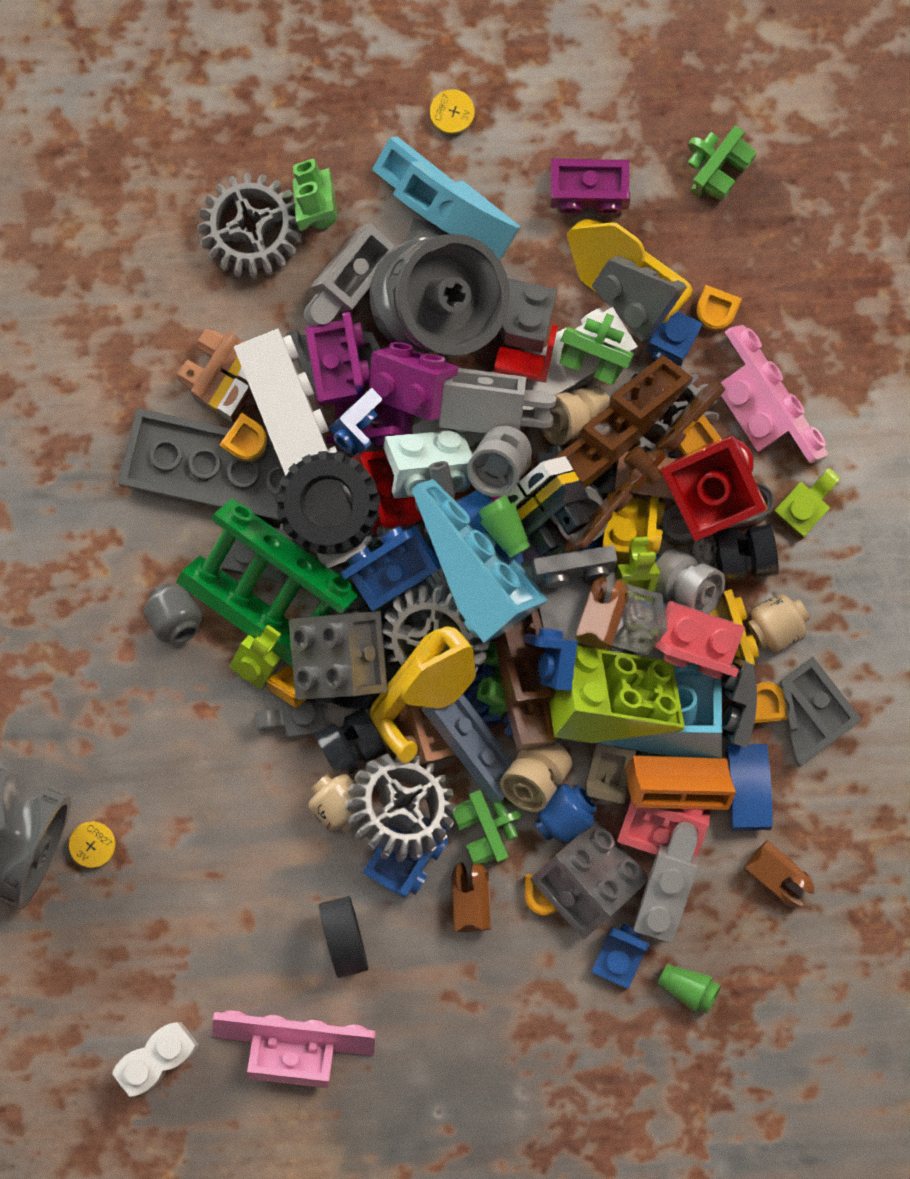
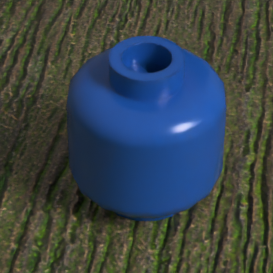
(566, 814)

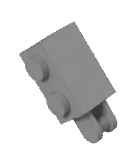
(347, 275)
(488, 399)
(668, 885)

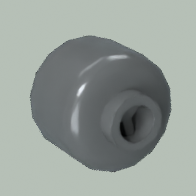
(172, 614)

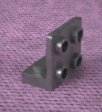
(566, 584)
(338, 655)
(590, 879)

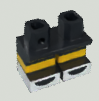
(550, 497)

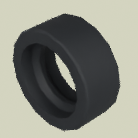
(343, 937)

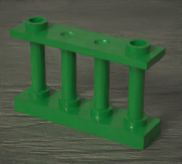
(235, 599)

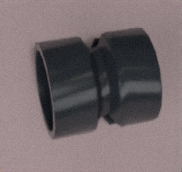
(760, 551)
(337, 750)

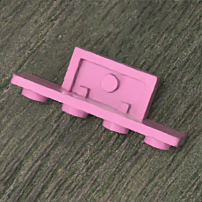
(763, 402)
(291, 1049)

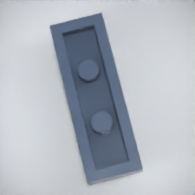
(472, 744)

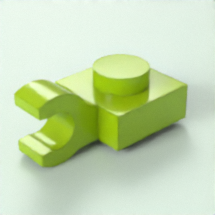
(805, 506)
(642, 568)
(255, 657)

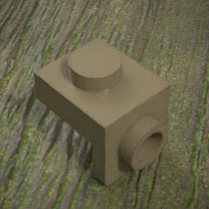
(607, 774)

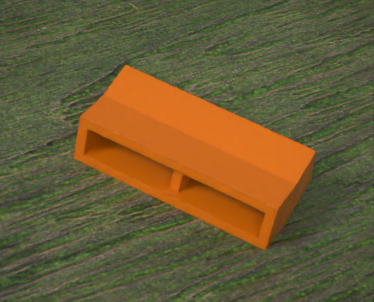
(680, 782)

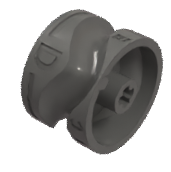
(440, 294)
(28, 838)

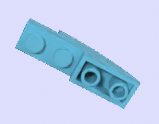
(442, 201)

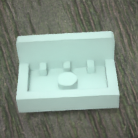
(414, 453)

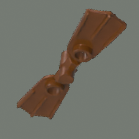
(645, 466)

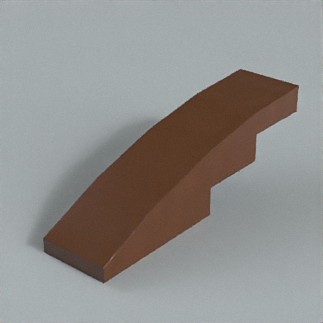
(626, 419)
(524, 694)

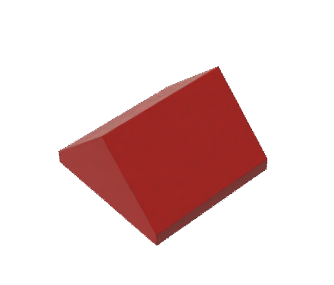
(713, 487)

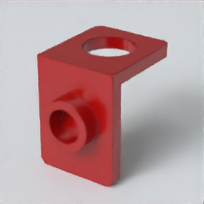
(526, 364)

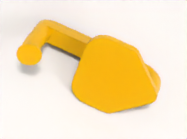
(596, 243)
(424, 681)

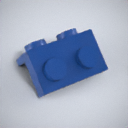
(392, 567)
(405, 875)

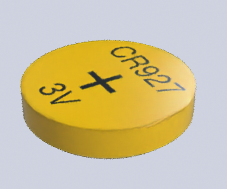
(452, 112)
(92, 844)

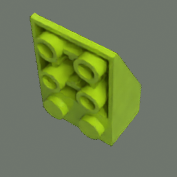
(616, 698)

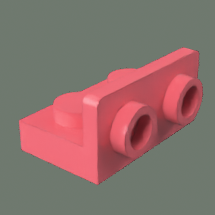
(700, 640)
(654, 826)

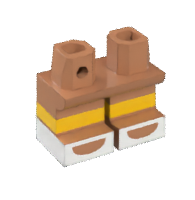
(222, 382)

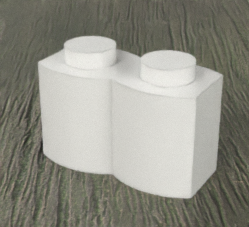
(146, 1066)

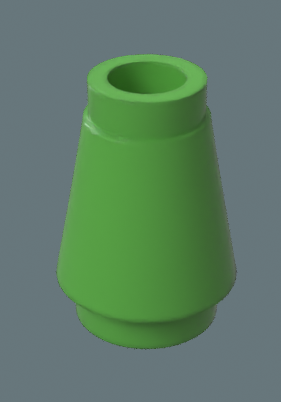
(504, 526)
(690, 987)

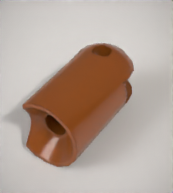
(599, 620)
(775, 871)
(471, 904)

